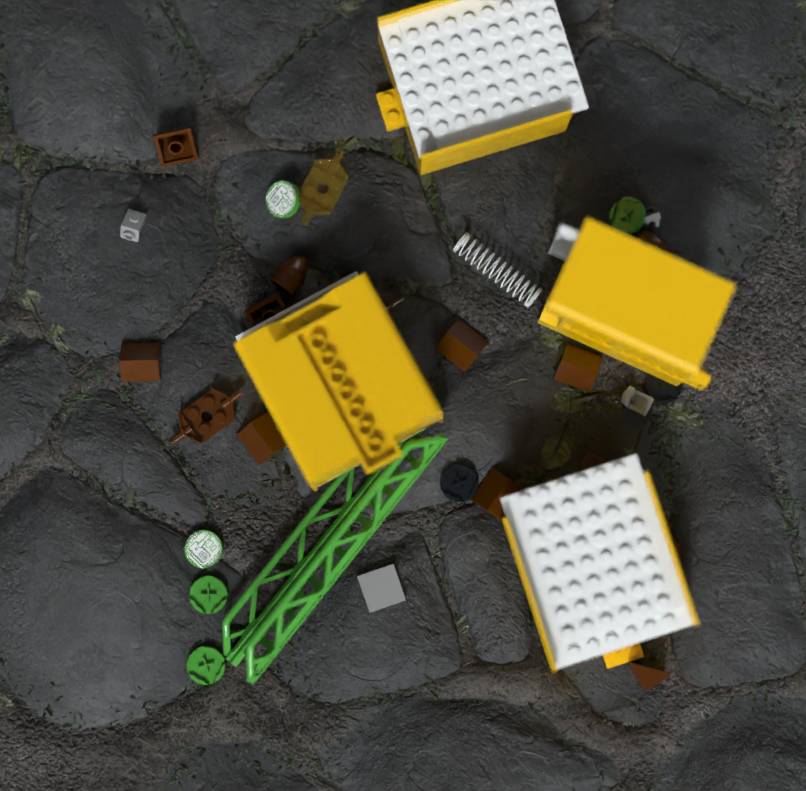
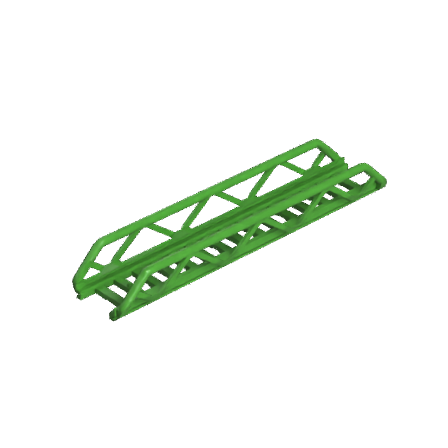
(326, 546)

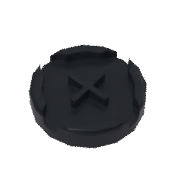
(661, 390)
(459, 483)

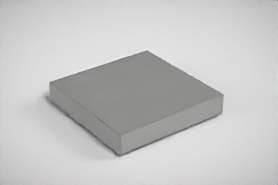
(381, 588)

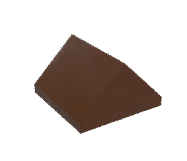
(175, 146)
(265, 309)
(461, 345)
(140, 362)
(578, 368)
(262, 438)
(490, 492)
(647, 676)

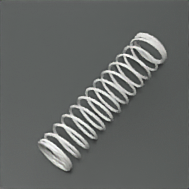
(464, 239)

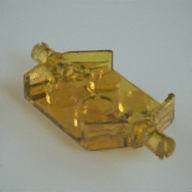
(323, 172)

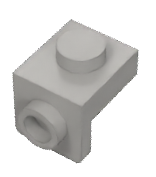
(132, 225)
(636, 400)

